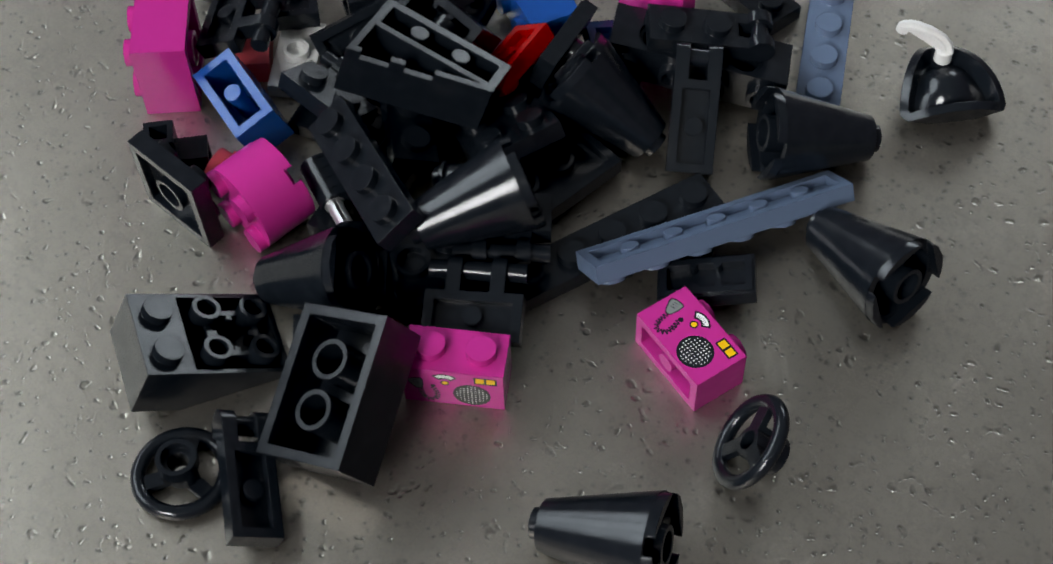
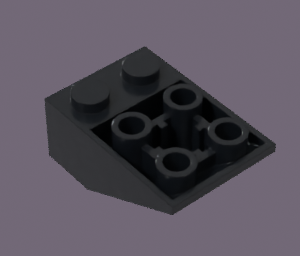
(194, 348)

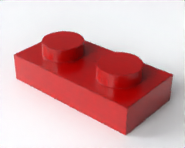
(521, 50)

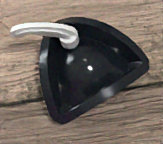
(946, 80)

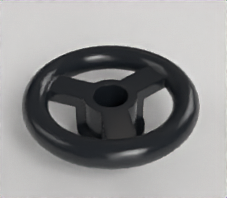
(759, 445)
(172, 450)

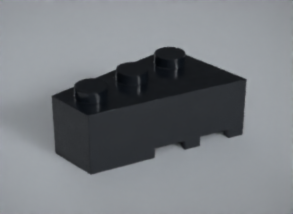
(421, 68)

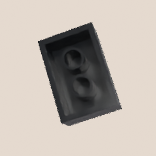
(339, 393)

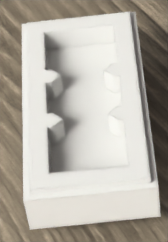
(292, 50)

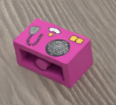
(690, 347)
(460, 367)

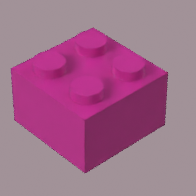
(164, 54)

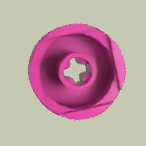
(260, 193)

